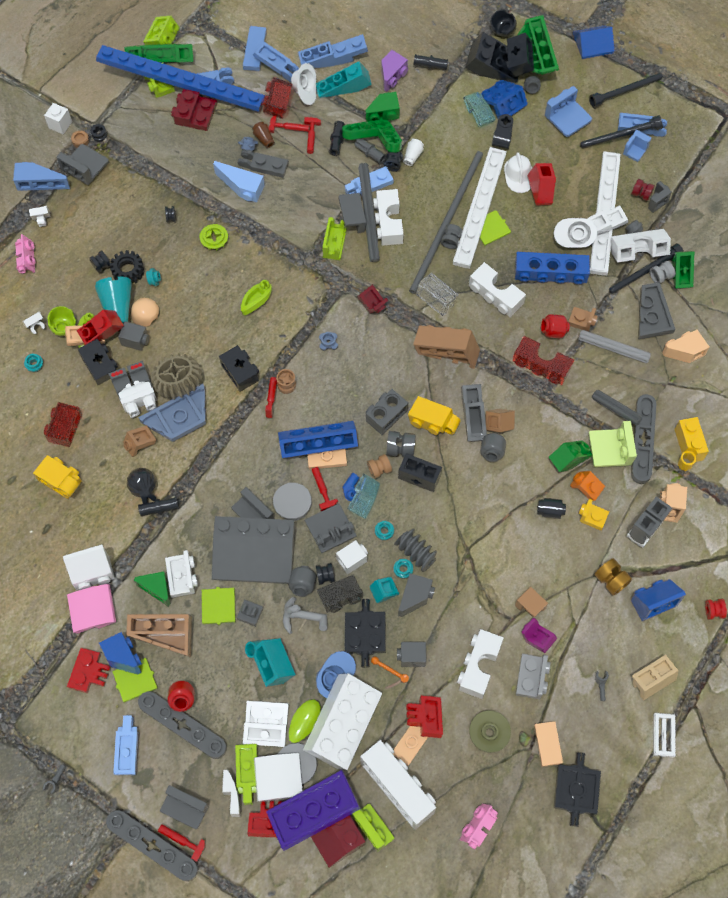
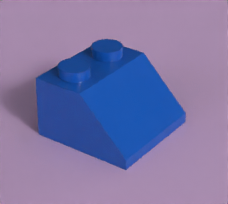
(657, 599)

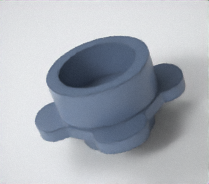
(248, 143)
(328, 336)

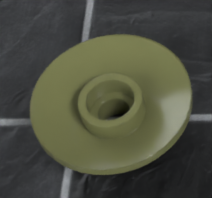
(490, 721)

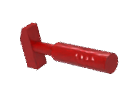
(288, 126)
(311, 133)
(271, 397)
(323, 490)
(180, 839)

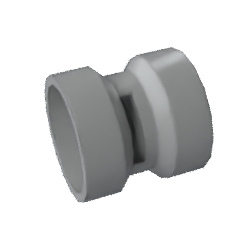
(662, 272)

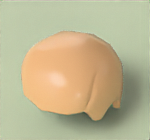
(144, 311)

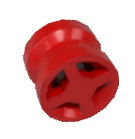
(715, 609)

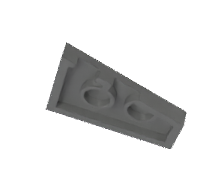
(654, 312)

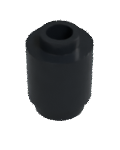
(551, 508)

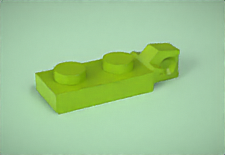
(245, 771)

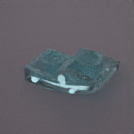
(480, 108)
(365, 496)

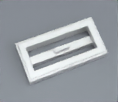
(663, 753)

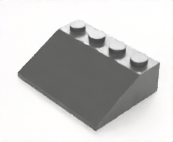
(253, 549)

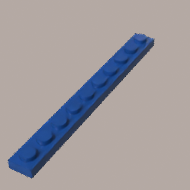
(179, 78)

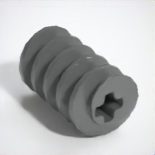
(416, 550)

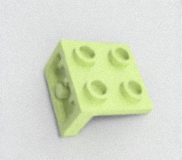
(613, 446)

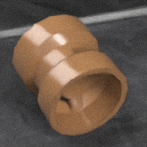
(283, 378)
(379, 466)

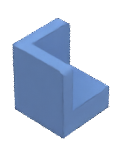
(637, 145)

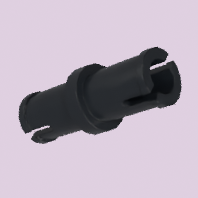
(430, 62)
(336, 138)
(158, 506)

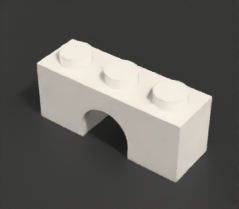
(389, 230)
(653, 242)
(506, 300)
(485, 647)

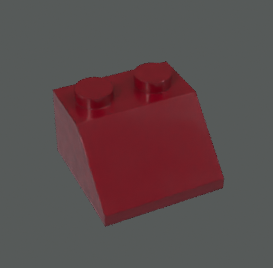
(338, 841)

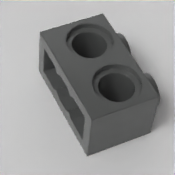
(390, 414)

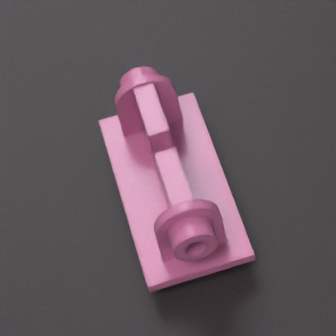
(25, 249)
(483, 817)

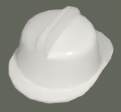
(304, 83)
(516, 173)
(575, 232)

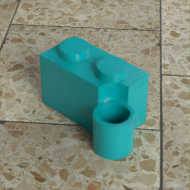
(271, 661)

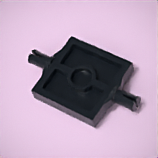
(365, 633)
(577, 789)

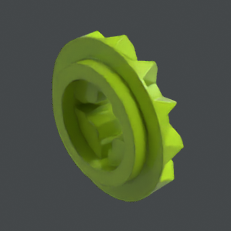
(206, 235)

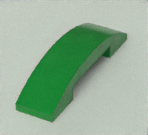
(163, 52)

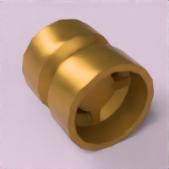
(613, 576)

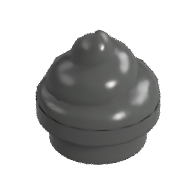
(532, 84)
(634, 227)

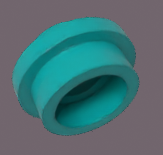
(153, 277)
(33, 358)
(384, 525)
(403, 563)

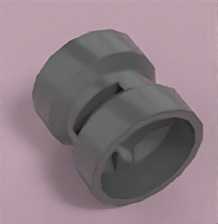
(451, 237)

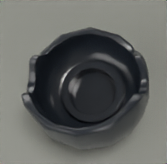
(503, 23)

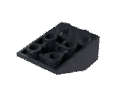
(489, 59)

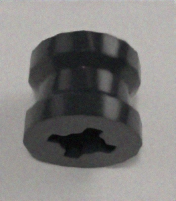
(393, 161)
(99, 261)
(325, 573)

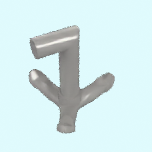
(294, 611)

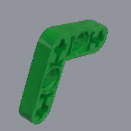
(379, 128)

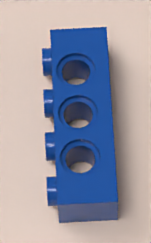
(559, 262)
(318, 439)

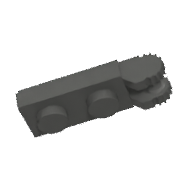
(263, 163)

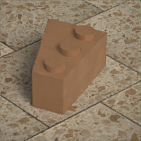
(447, 343)
(162, 630)

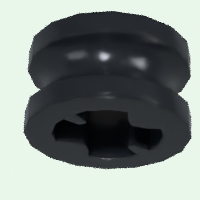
(98, 137)
(170, 214)

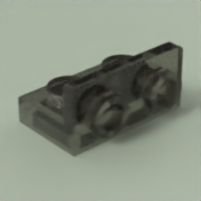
(340, 594)

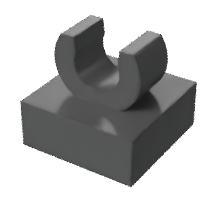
(250, 613)

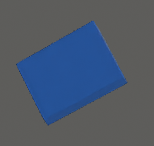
(594, 41)

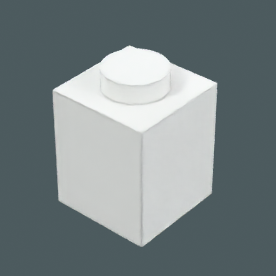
(58, 118)
(352, 557)

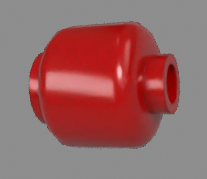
(555, 326)
(181, 696)

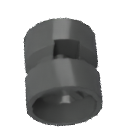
(407, 440)

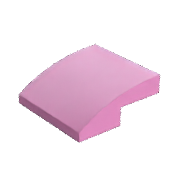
(91, 608)

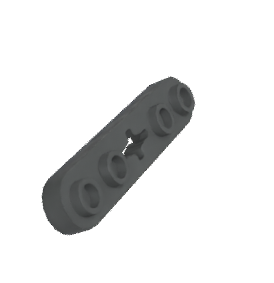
(643, 463)
(198, 736)
(168, 858)

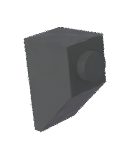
(415, 594)

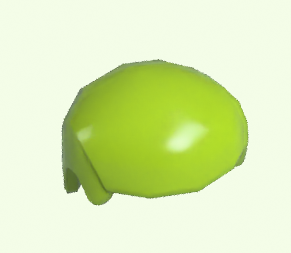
(59, 318)

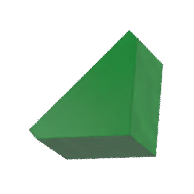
(684, 269)
(155, 585)

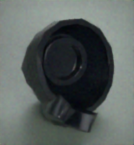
(141, 484)

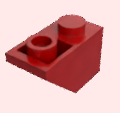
(542, 183)
(100, 326)

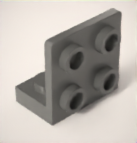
(83, 163)

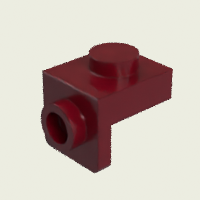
(372, 299)

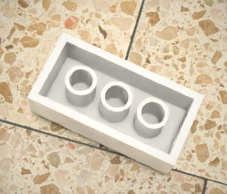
(342, 721)
(398, 784)

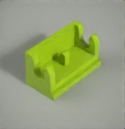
(334, 239)

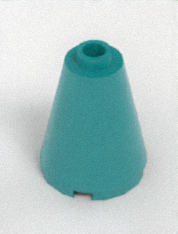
(115, 295)

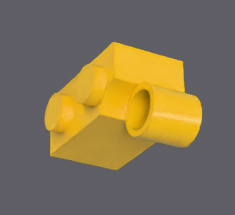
(433, 417)
(691, 442)
(57, 476)

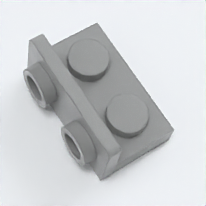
(532, 676)

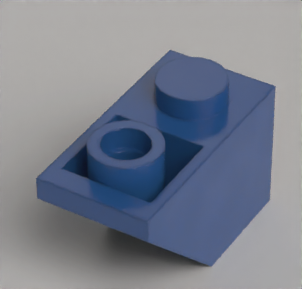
(119, 654)

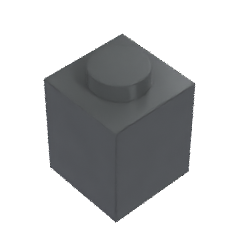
(133, 336)
(412, 654)

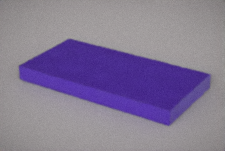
(313, 810)

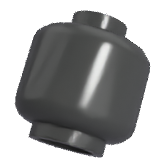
(493, 447)
(302, 581)

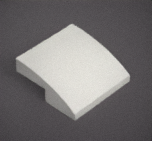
(266, 723)
(277, 776)

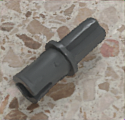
(370, 150)

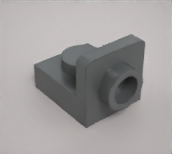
(660, 198)

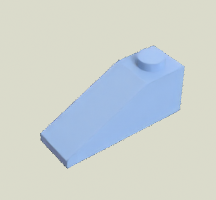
(242, 182)

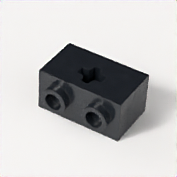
(520, 54)
(93, 352)
(238, 368)
(419, 472)

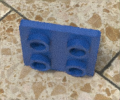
(505, 97)

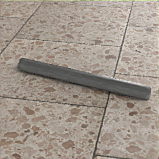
(369, 212)

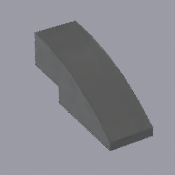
(473, 412)

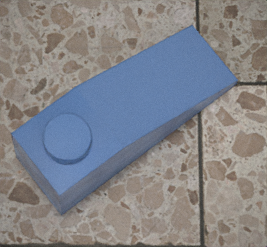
(36, 177)

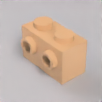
(676, 497)

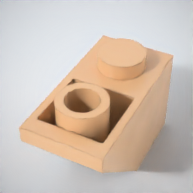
(687, 348)

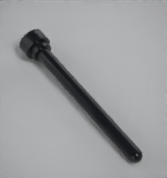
(597, 98)
(654, 123)
(618, 286)

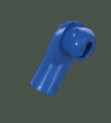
(349, 486)

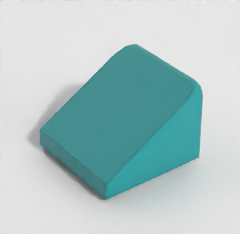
(383, 589)

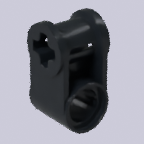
(503, 132)

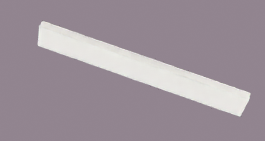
(606, 201)
(479, 208)

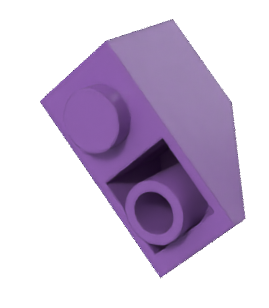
(392, 69)

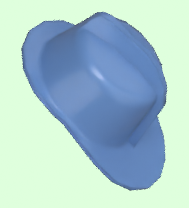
(336, 664)

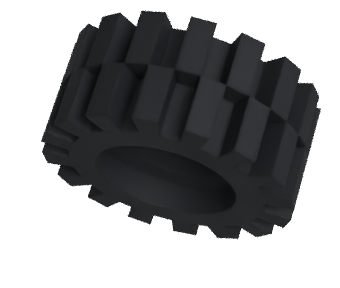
(127, 258)

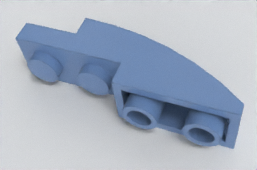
(331, 55)

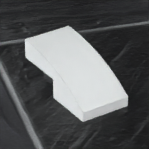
(609, 220)
(229, 788)

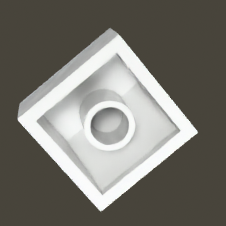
(89, 567)

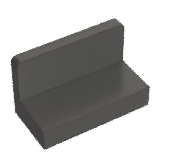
(352, 211)
(251, 507)
(184, 807)

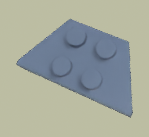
(178, 416)

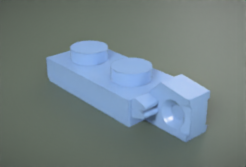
(378, 179)
(126, 748)

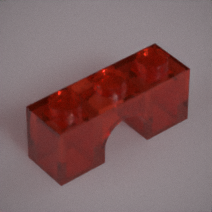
(555, 369)

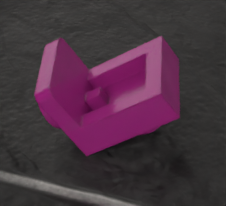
(538, 636)

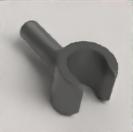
(601, 682)
(54, 781)

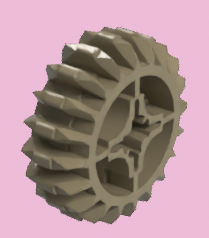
(176, 376)

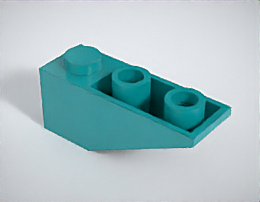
(345, 81)

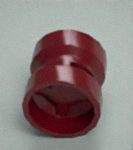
(646, 192)

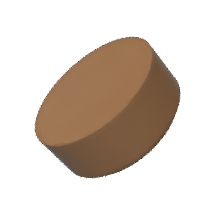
(79, 137)

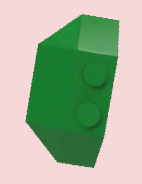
(542, 47)

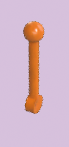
(404, 678)

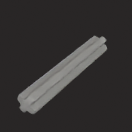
(614, 346)

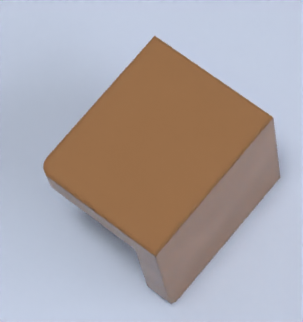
(500, 420)
(531, 602)

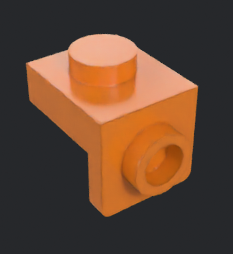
(588, 484)

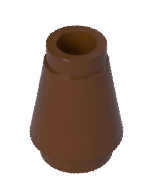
(263, 134)

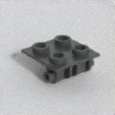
(330, 528)

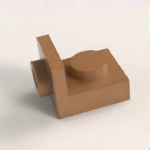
(582, 319)
(138, 439)

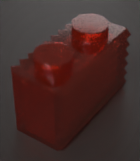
(277, 97)
(63, 424)

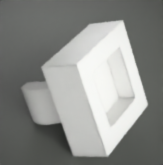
(40, 214)
(32, 321)

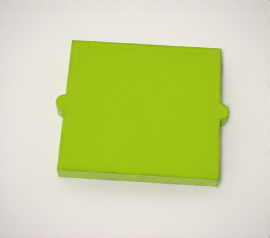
(493, 228)
(218, 606)
(134, 685)

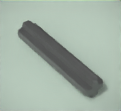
(617, 407)

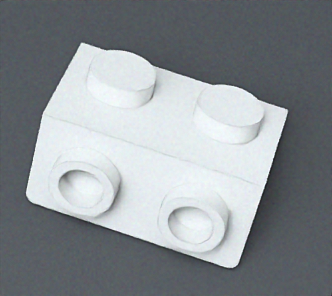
(180, 575)

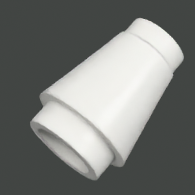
(413, 151)

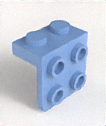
(566, 112)

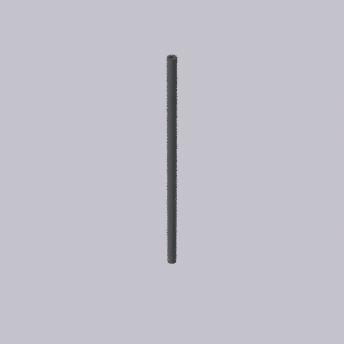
(446, 221)

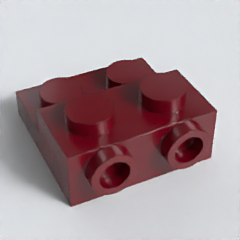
(193, 110)

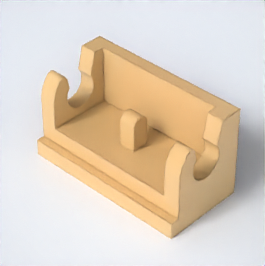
(655, 677)

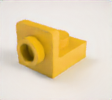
(593, 515)

